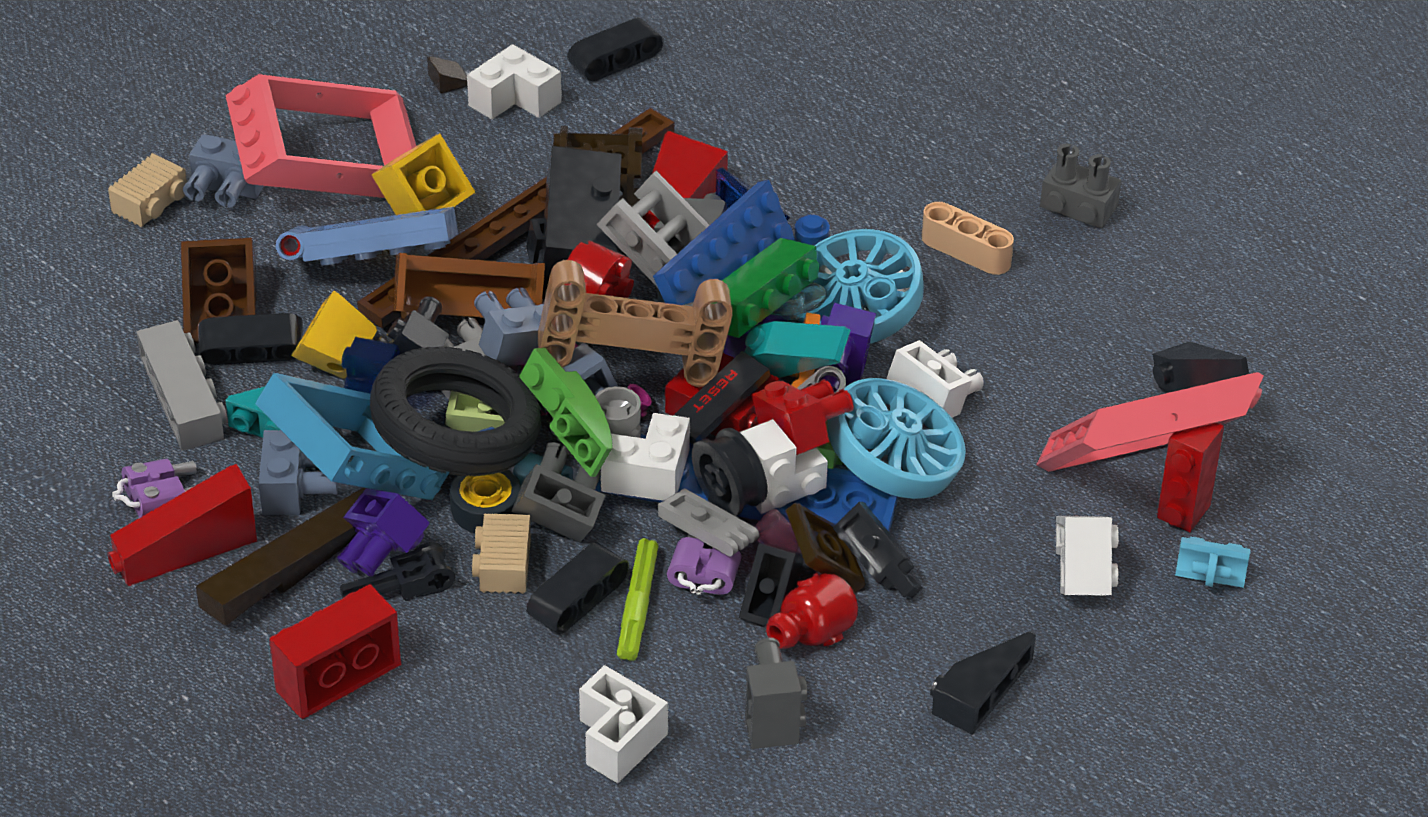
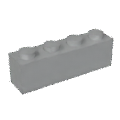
(181, 385)

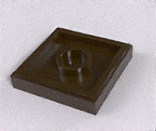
(823, 547)

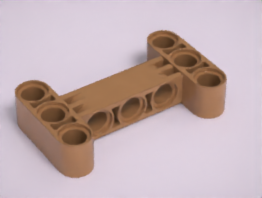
(636, 322)

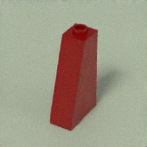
(688, 167)
(187, 529)

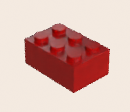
(335, 651)

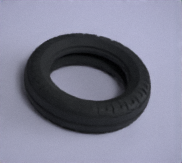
(447, 448)

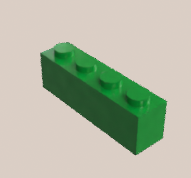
(769, 282)

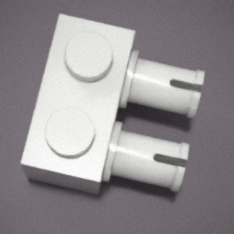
(934, 375)

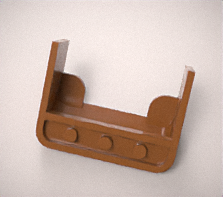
(460, 281)

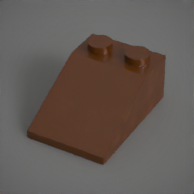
(217, 280)

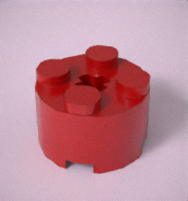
(604, 270)

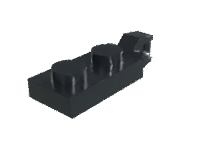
(878, 550)

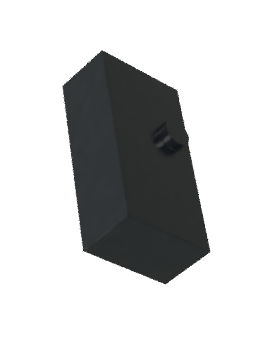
(578, 195)

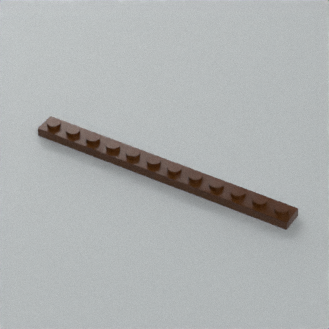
(503, 224)

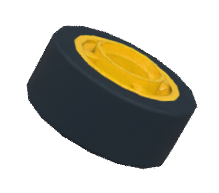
(482, 495)

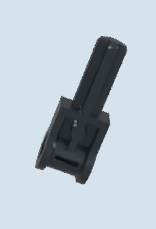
(410, 573)

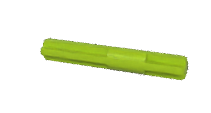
(637, 600)

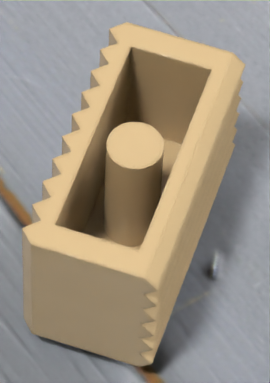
(147, 190)
(503, 553)

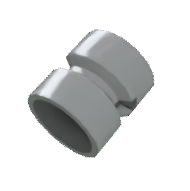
(621, 410)

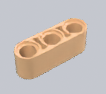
(967, 238)

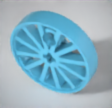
(868, 281)
(900, 436)

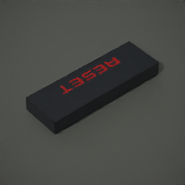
(723, 395)

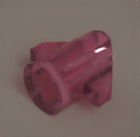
(776, 530)

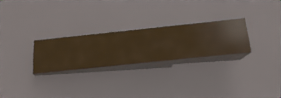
(278, 563)

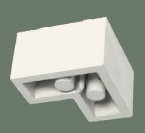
(514, 79)
(649, 465)
(786, 473)
(1086, 554)
(623, 722)

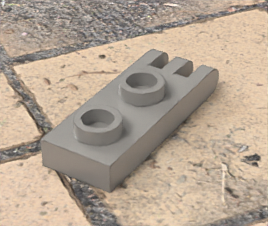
(707, 522)

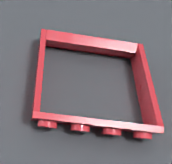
(262, 145)
(1148, 421)

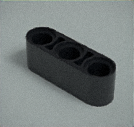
(615, 49)
(249, 338)
(577, 587)

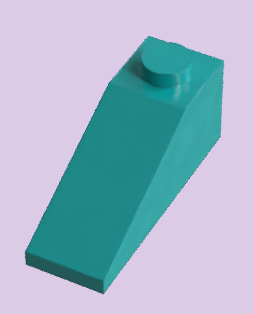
(796, 347)

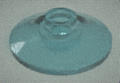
(803, 302)

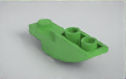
(574, 409)

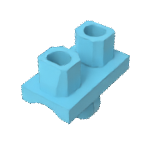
(1212, 562)

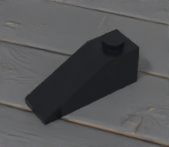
(1195, 365)
(980, 682)

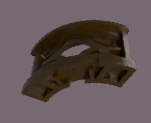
(625, 144)

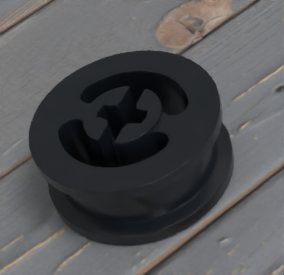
(729, 471)

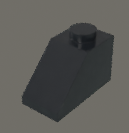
(771, 579)

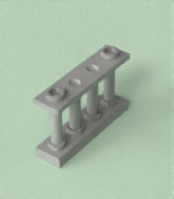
(638, 240)

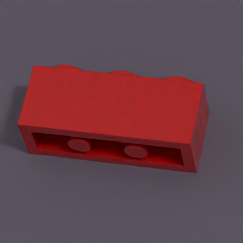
(1189, 475)

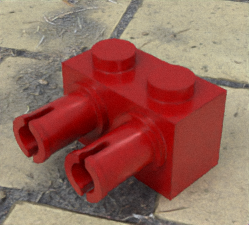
(802, 412)

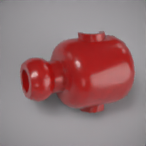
(814, 612)

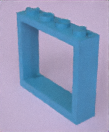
(306, 416)

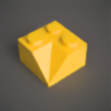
(423, 179)

